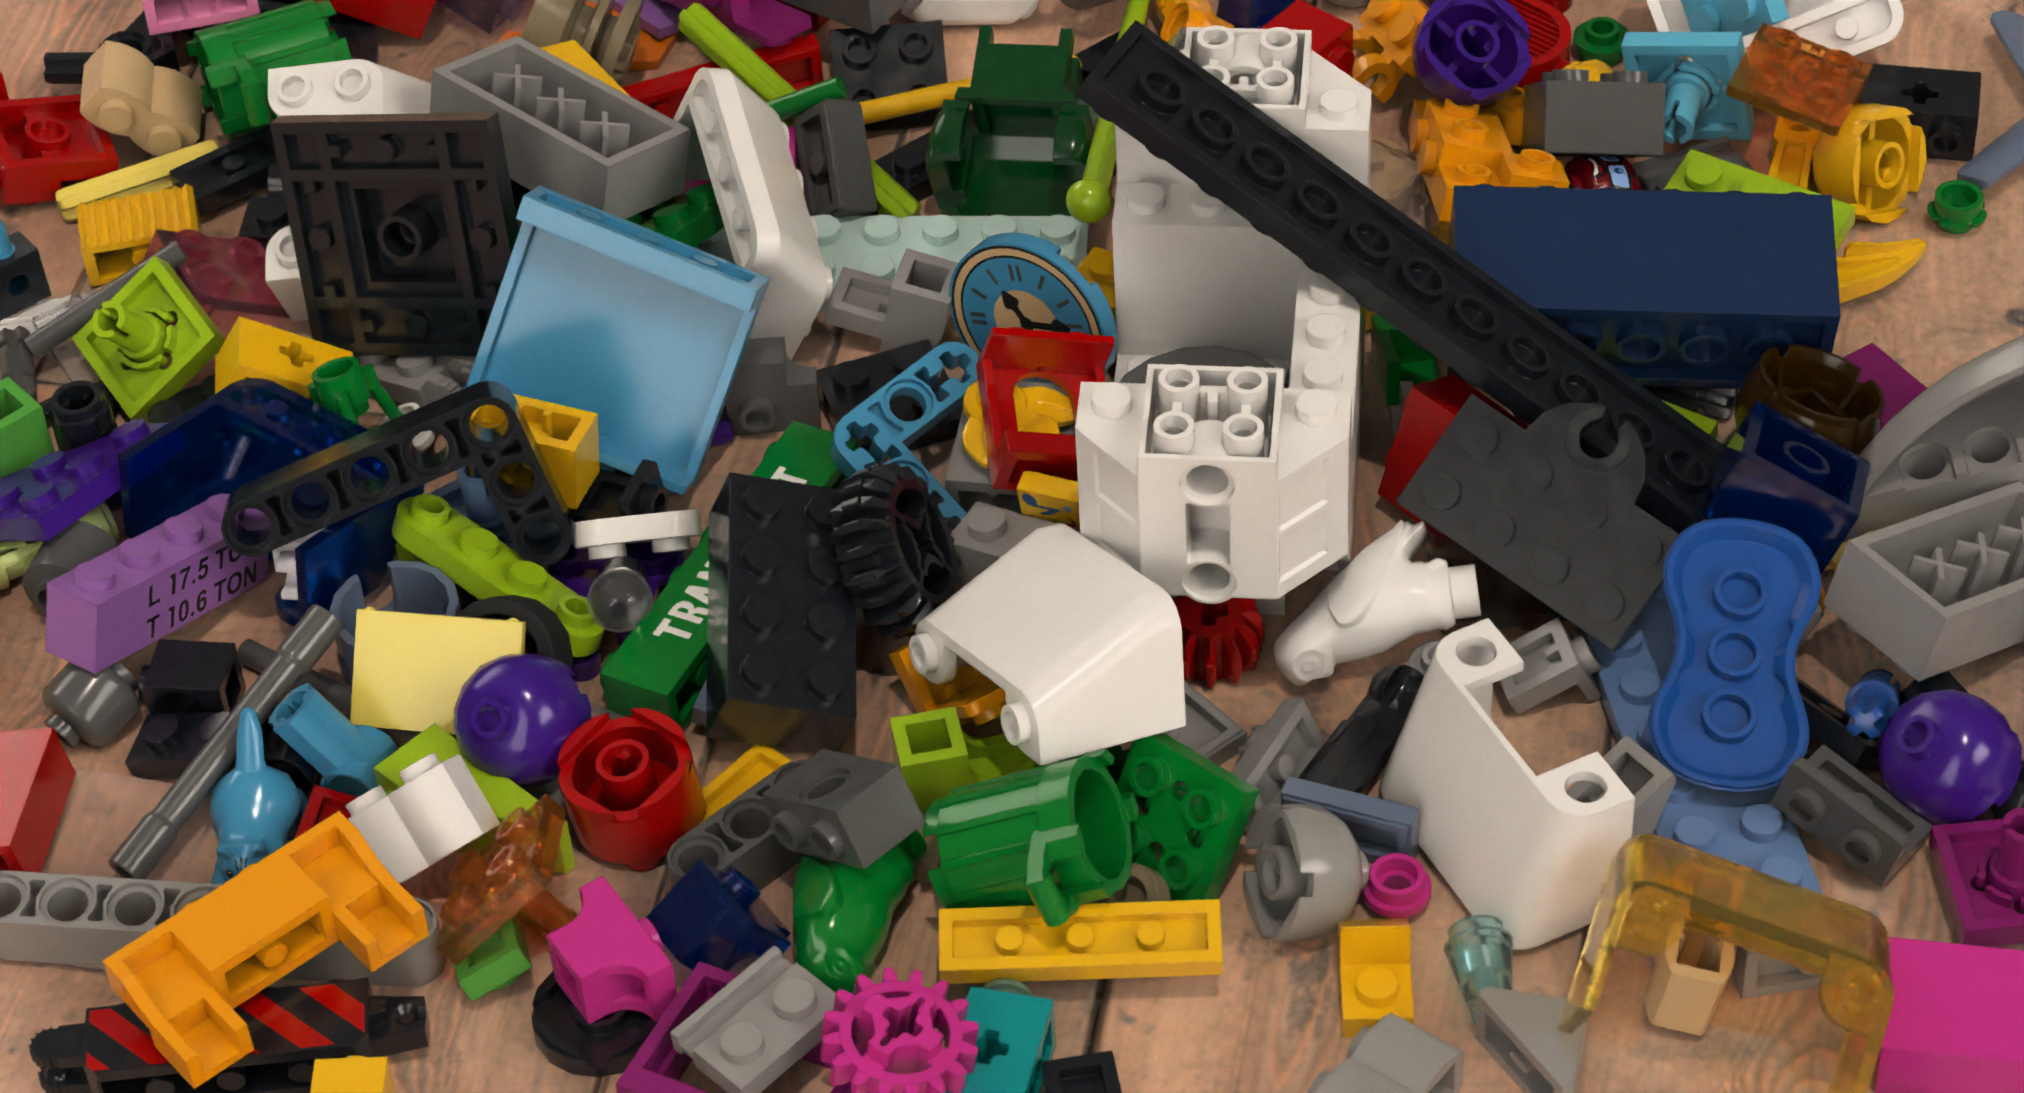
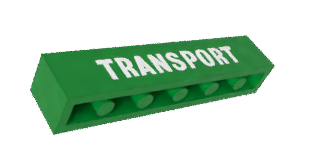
(666, 653)

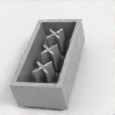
(568, 127)
(1938, 584)

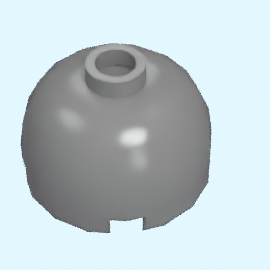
(1304, 872)

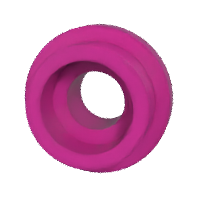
(1397, 886)

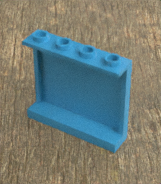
(620, 329)

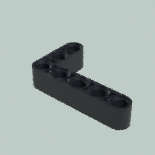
(408, 470)

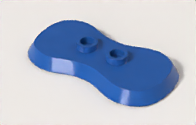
(1732, 695)

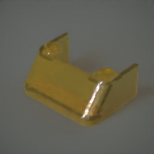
(1664, 886)

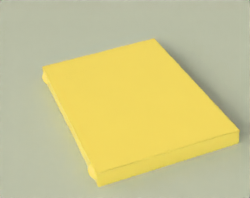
(416, 664)

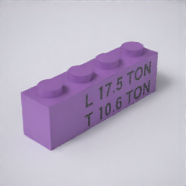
(150, 586)

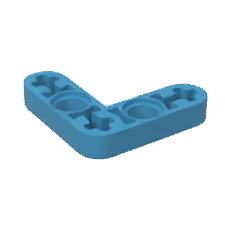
(893, 436)

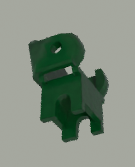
(1027, 133)

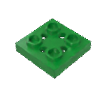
(1194, 826)

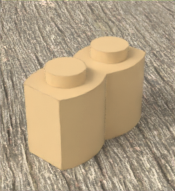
(140, 100)
(1689, 982)

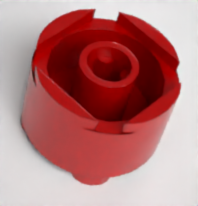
(630, 787)

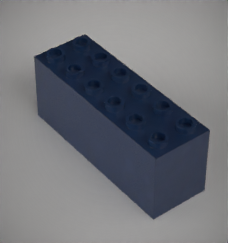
(1664, 278)

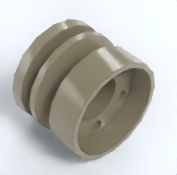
(602, 35)

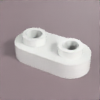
(665, 530)

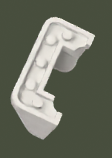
(1071, 640)

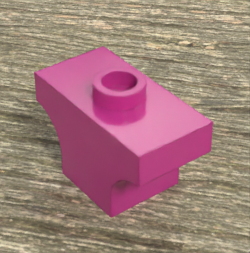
(610, 958)

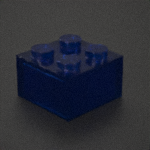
(1789, 479)

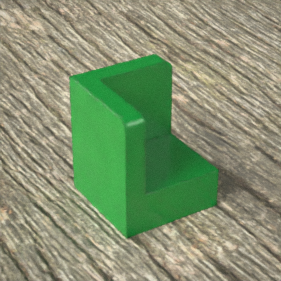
(1398, 360)

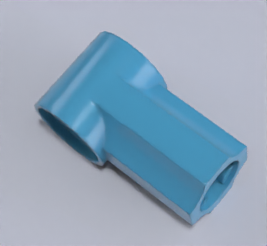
(330, 741)

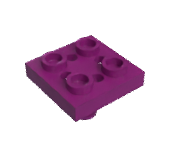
(1980, 857)

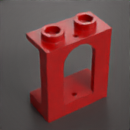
(1022, 354)

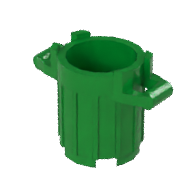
(240, 52)
(1035, 838)

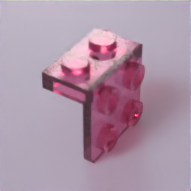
(222, 272)

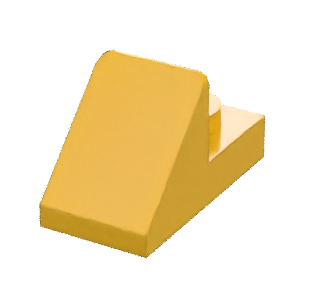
(1374, 971)

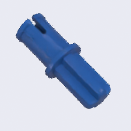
(1872, 703)

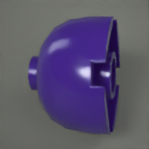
(1471, 51)
(518, 716)
(1949, 756)

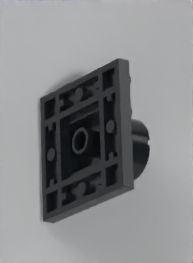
(398, 227)

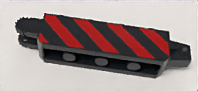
(286, 1029)

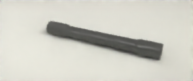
(161, 826)

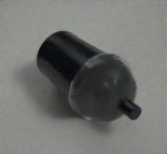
(620, 595)

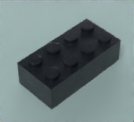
(777, 619)

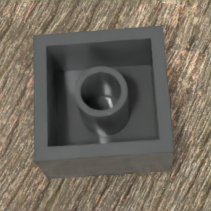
(1594, 118)

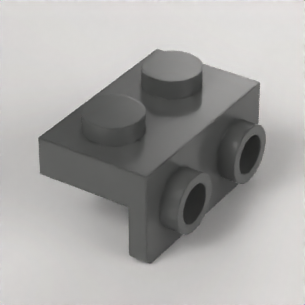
(1850, 814)

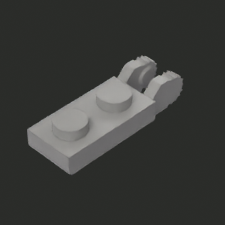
(420, 377)

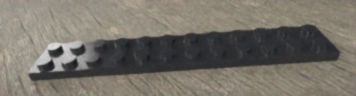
(1391, 263)

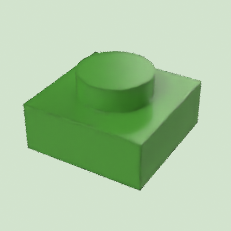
(495, 962)

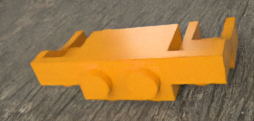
(1474, 148)
(254, 932)

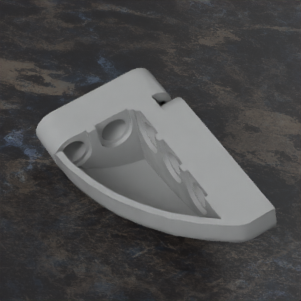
(1949, 442)

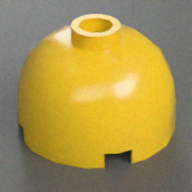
(1872, 161)

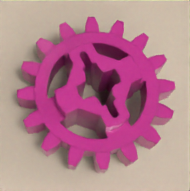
(899, 1037)

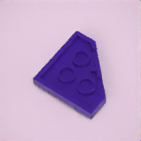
(65, 485)

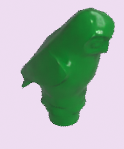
(848, 910)

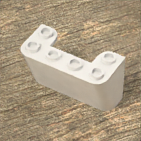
(1485, 820)

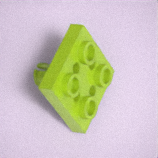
(139, 329)

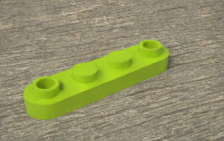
(488, 566)

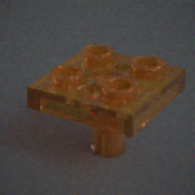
(506, 882)

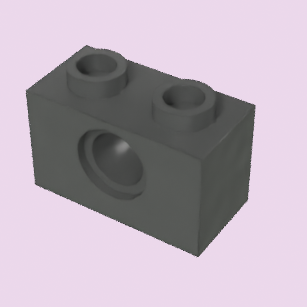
(843, 808)

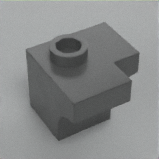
(772, 390)

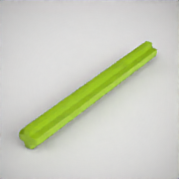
(745, 64)

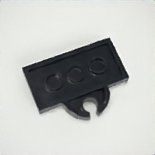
(1548, 512)

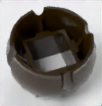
(1817, 393)

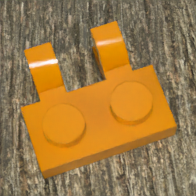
(1388, 27)

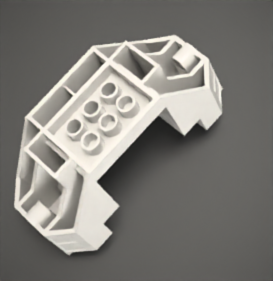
(1220, 471)

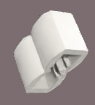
(425, 818)

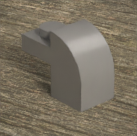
(895, 310)

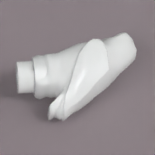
(1376, 606)

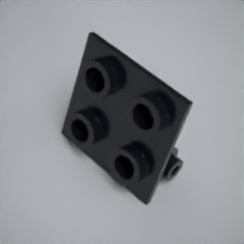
(890, 63)

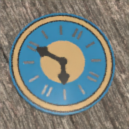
(1025, 285)

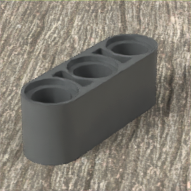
(738, 838)

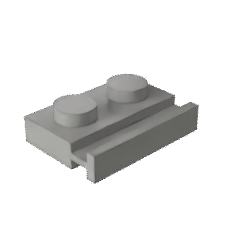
(756, 1024)

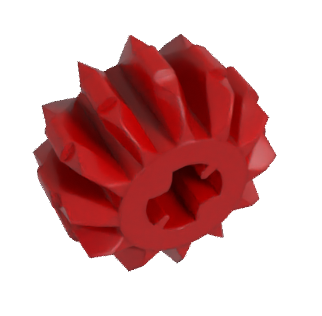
(1219, 638)

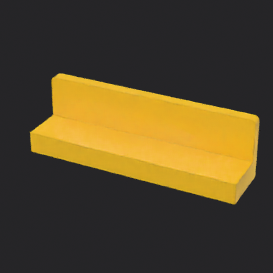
(1091, 944)

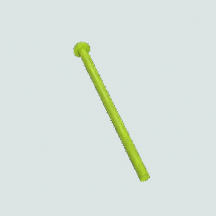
(1090, 197)

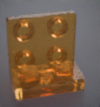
(1799, 79)

